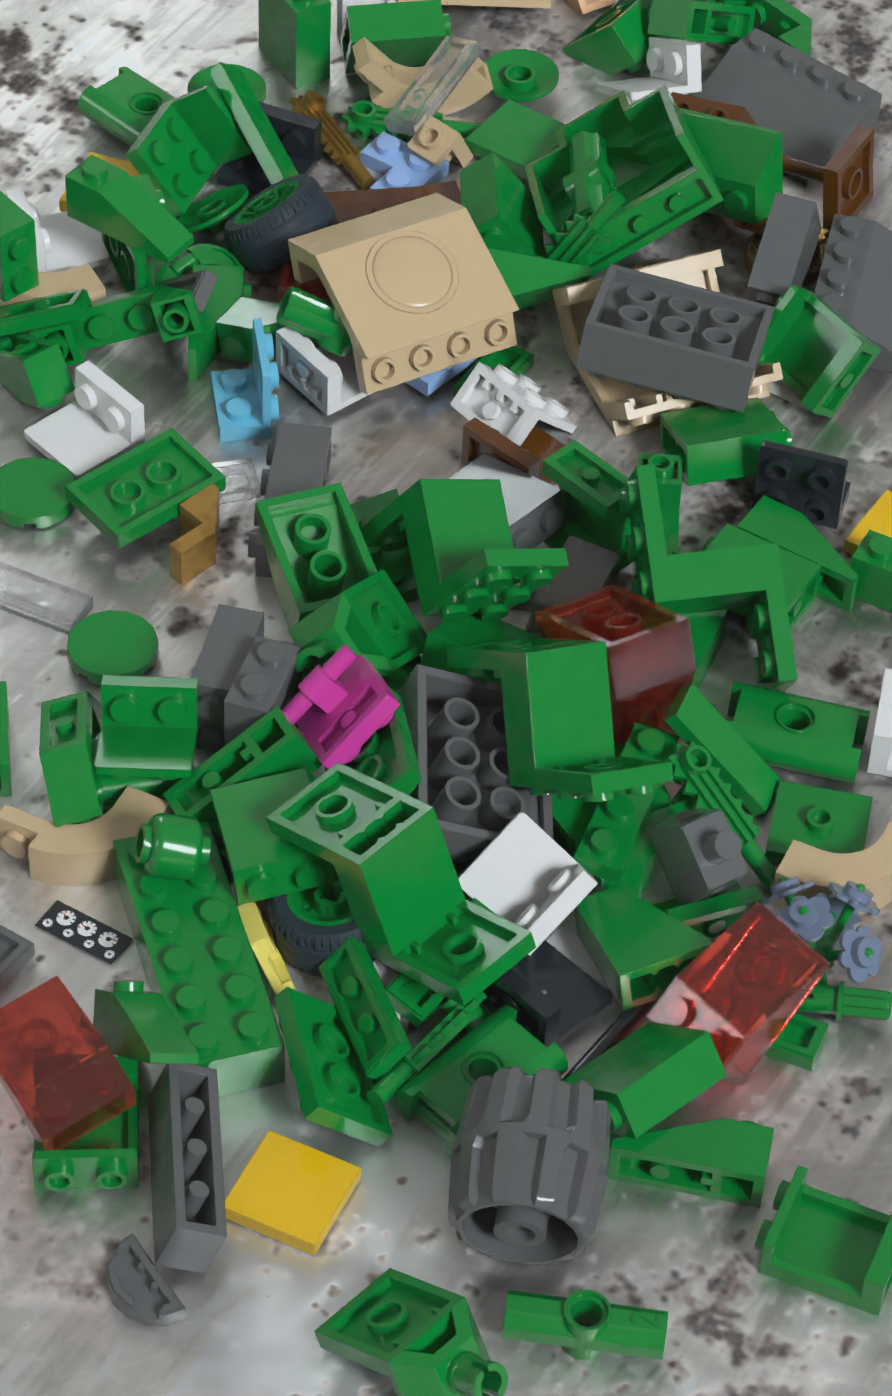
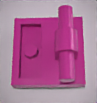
(341, 706)

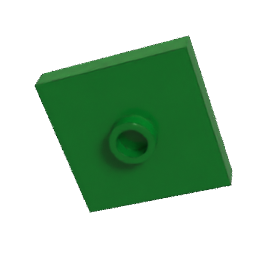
(818, 818)

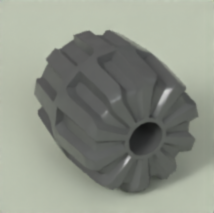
(529, 1166)

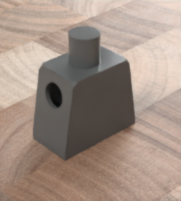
(698, 854)

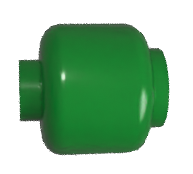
(172, 846)

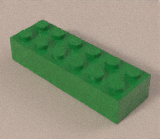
(203, 967)

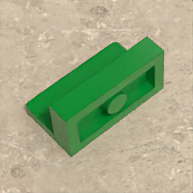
(714, 914)

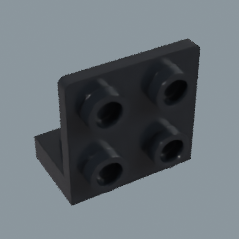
(299, 137)
(803, 482)
(549, 995)

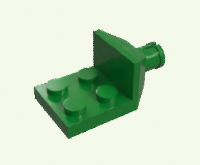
(187, 144)
(368, 620)
(414, 1337)

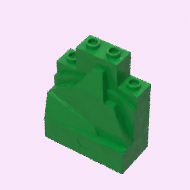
(654, 168)

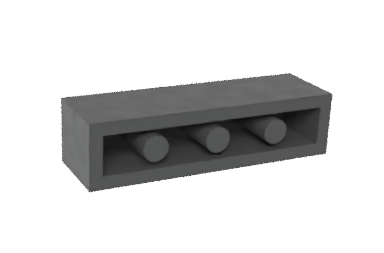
(298, 463)
(186, 1167)

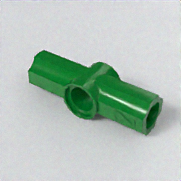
(590, 174)
(315, 319)
(613, 1328)

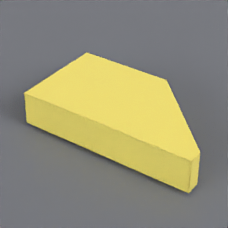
(264, 947)

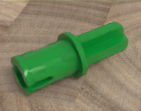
(848, 1002)

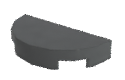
(140, 1288)

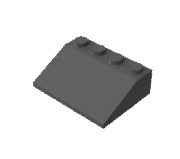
(793, 95)
(858, 280)
(674, 338)
(464, 760)

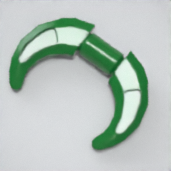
(197, 255)

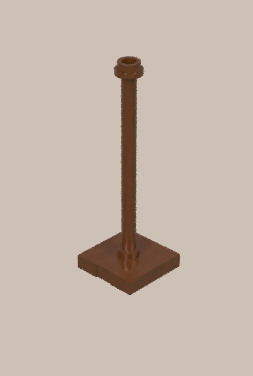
(845, 178)

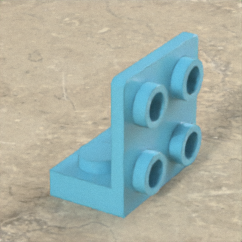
(244, 395)

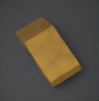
(199, 536)

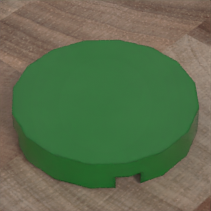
(34, 492)
(112, 645)

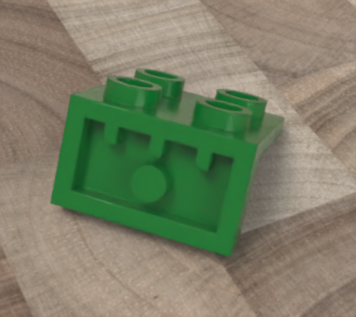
(147, 727)

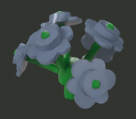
(829, 918)

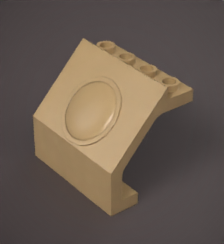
(410, 289)
(622, 404)

